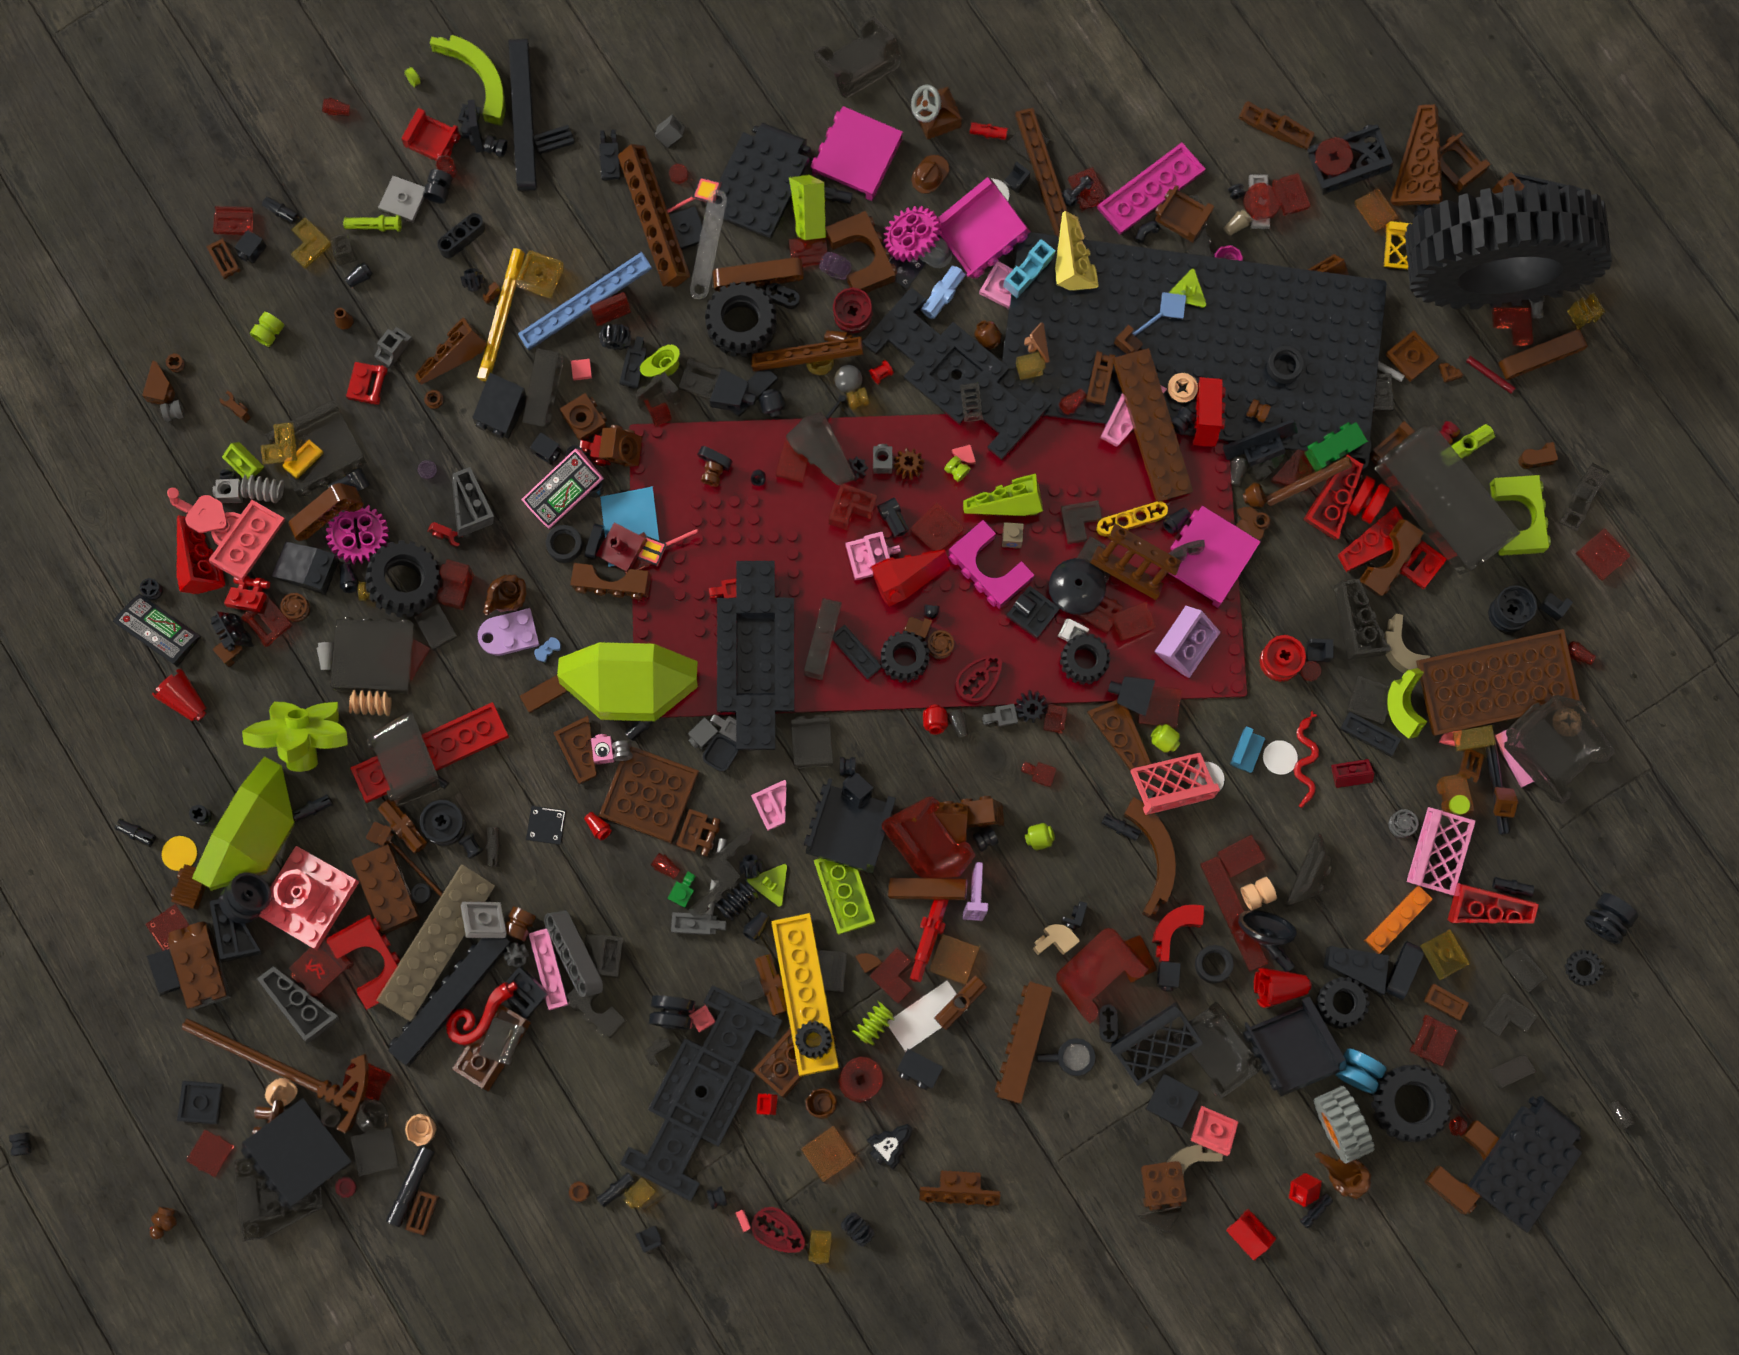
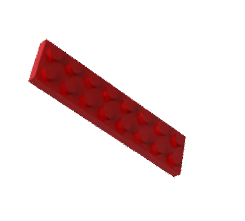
(445, 746)

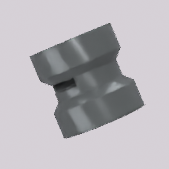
(172, 411)

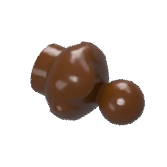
(164, 1221)

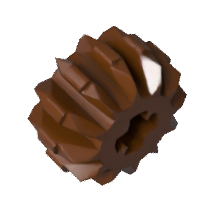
(908, 457)

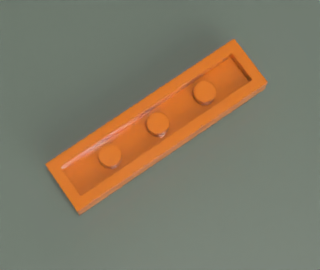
(1398, 919)

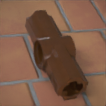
(402, 826)
(771, 984)
(951, 1012)

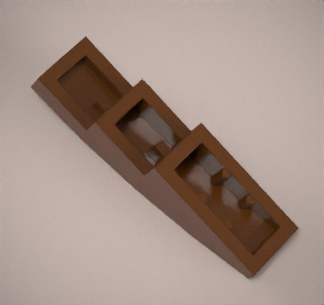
(1276, 126)

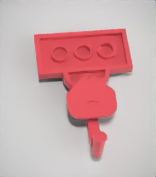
(238, 543)

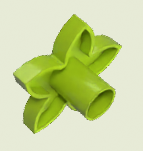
(298, 733)

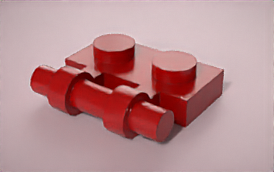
(247, 599)

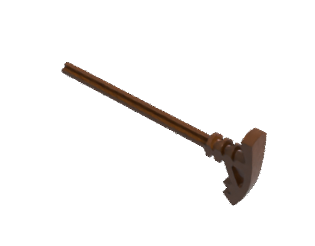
(323, 1089)

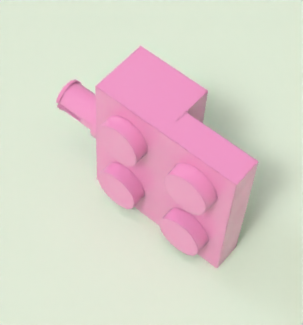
(868, 552)

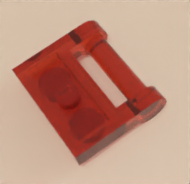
(272, 617)
(1439, 1042)

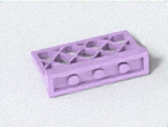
(975, 909)

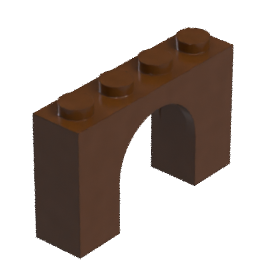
(861, 229)
(1449, 1188)

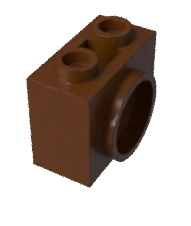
(586, 408)
(620, 446)

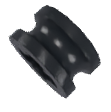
(1236, 191)

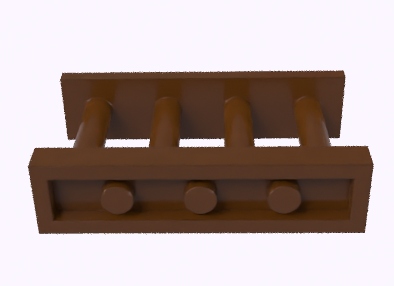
(1130, 574)

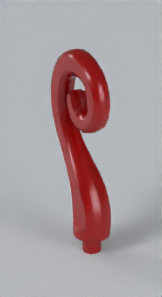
(496, 998)

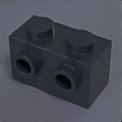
(919, 1069)

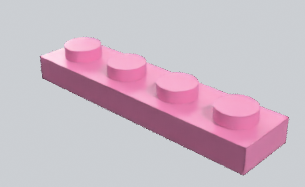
(548, 969)

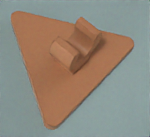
(1038, 341)

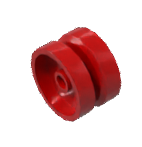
(1369, 500)
(1282, 668)

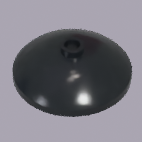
(1075, 598)
(1267, 927)

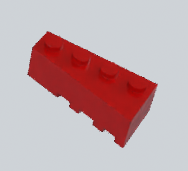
(1332, 503)
(1485, 906)

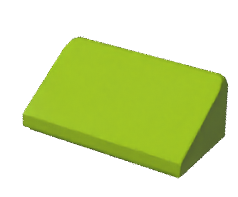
(242, 460)

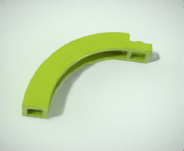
(470, 54)

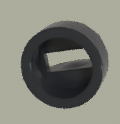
(226, 471)
(761, 477)
(931, 611)

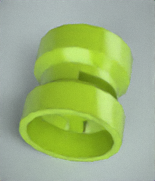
(957, 469)

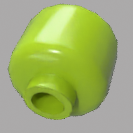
(1165, 738)
(1040, 836)

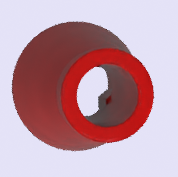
(598, 827)

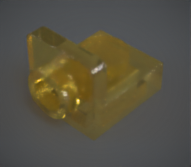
(639, 1194)

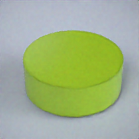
(412, 77)
(1459, 804)

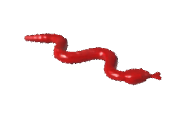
(1307, 760)

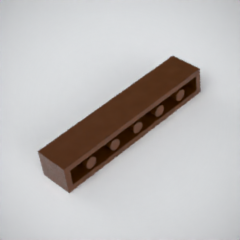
(1024, 1042)

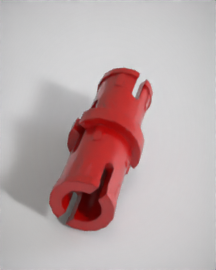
(988, 130)

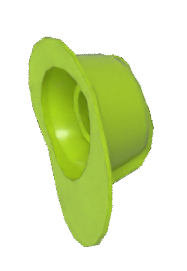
(663, 360)

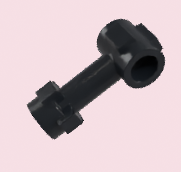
(1070, 196)

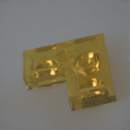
(313, 243)
(284, 448)

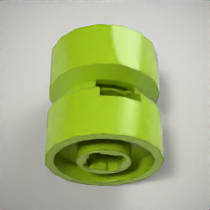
(267, 329)

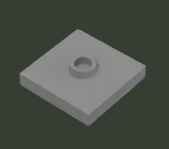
(402, 199)
(483, 920)

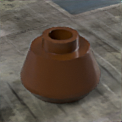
(1254, 495)

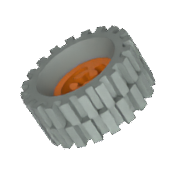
(1344, 1124)

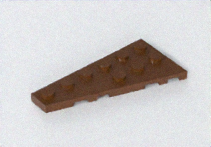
(1420, 170)

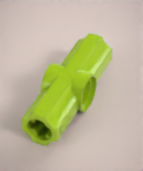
(1475, 440)

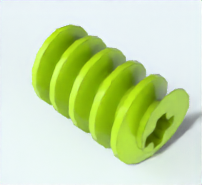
(874, 1024)

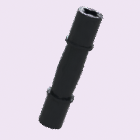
(410, 1186)

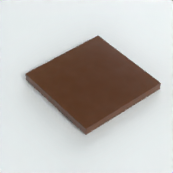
(649, 794)

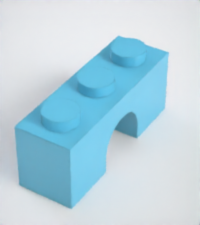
(1023, 275)

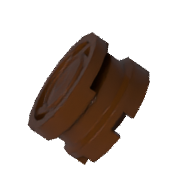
(295, 607)
(940, 644)

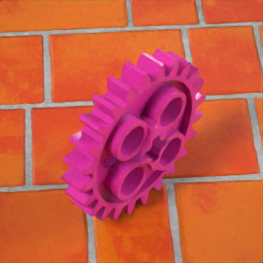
(912, 233)
(339, 537)

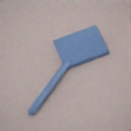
(1171, 306)

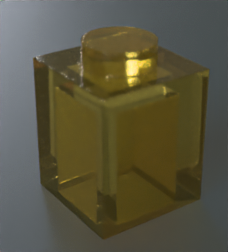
(1030, 365)

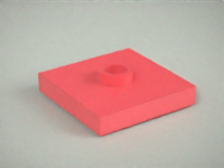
(1214, 1131)

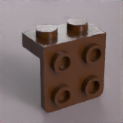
(1163, 1185)

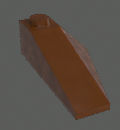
(459, 348)

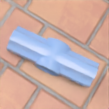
(943, 292)

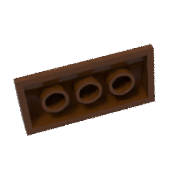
(780, 1066)
(480, 1069)

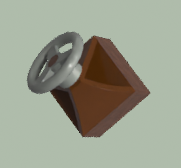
(935, 111)

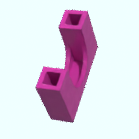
(997, 589)

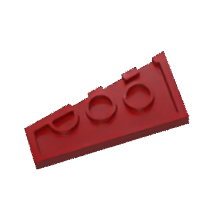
(1371, 543)

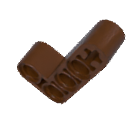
(325, 508)

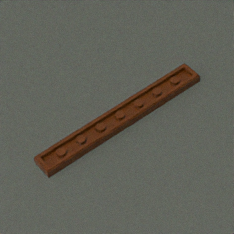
(1042, 167)

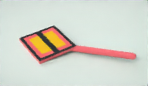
(654, 549)

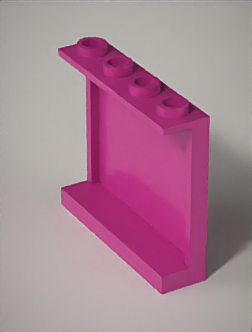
(857, 151)
(981, 228)
(1222, 559)

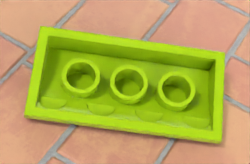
(845, 896)

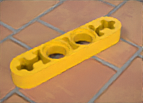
(1131, 516)

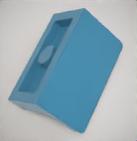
(1247, 750)

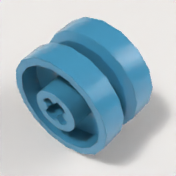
(1361, 1071)

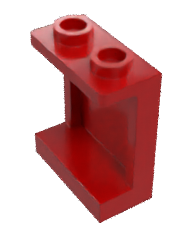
(430, 136)

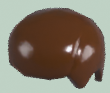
(821, 1103)

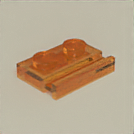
(1376, 209)

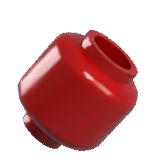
(935, 719)

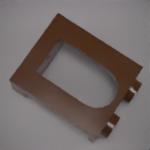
(1478, 167)

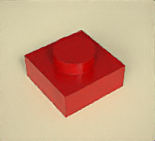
(766, 1104)

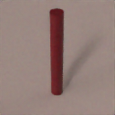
(1490, 374)

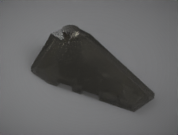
(818, 443)

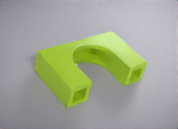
(1529, 492)

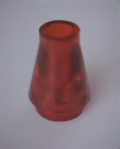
(335, 107)
(1072, 401)
(1580, 653)
(665, 866)

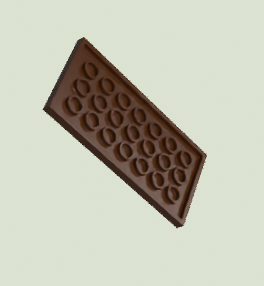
(1496, 681)

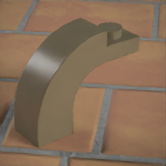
(1399, 655)
(1193, 1154)

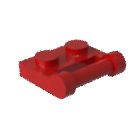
(361, 381)
(1427, 567)

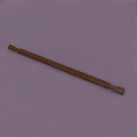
(416, 869)

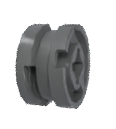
(1403, 823)

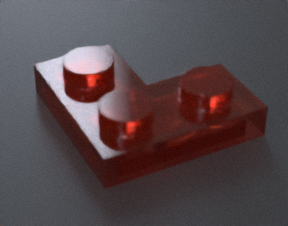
(1519, 320)
(887, 975)

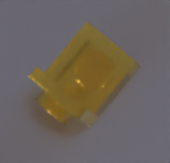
(820, 1246)

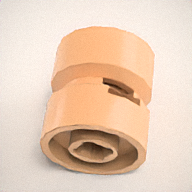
(1257, 894)

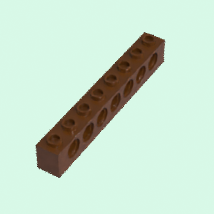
(653, 215)

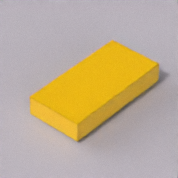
(306, 457)

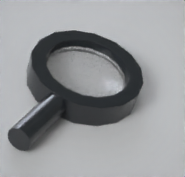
(1074, 1057)

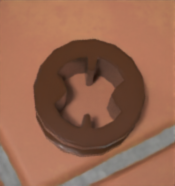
(174, 368)

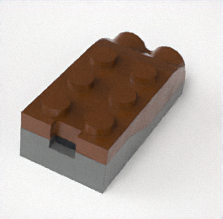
(198, 965)

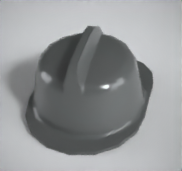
(939, 256)

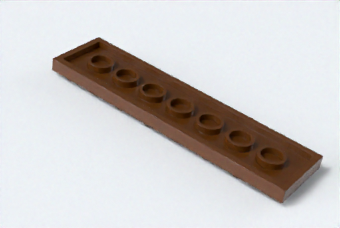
(1152, 425)

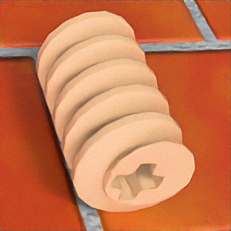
(370, 703)

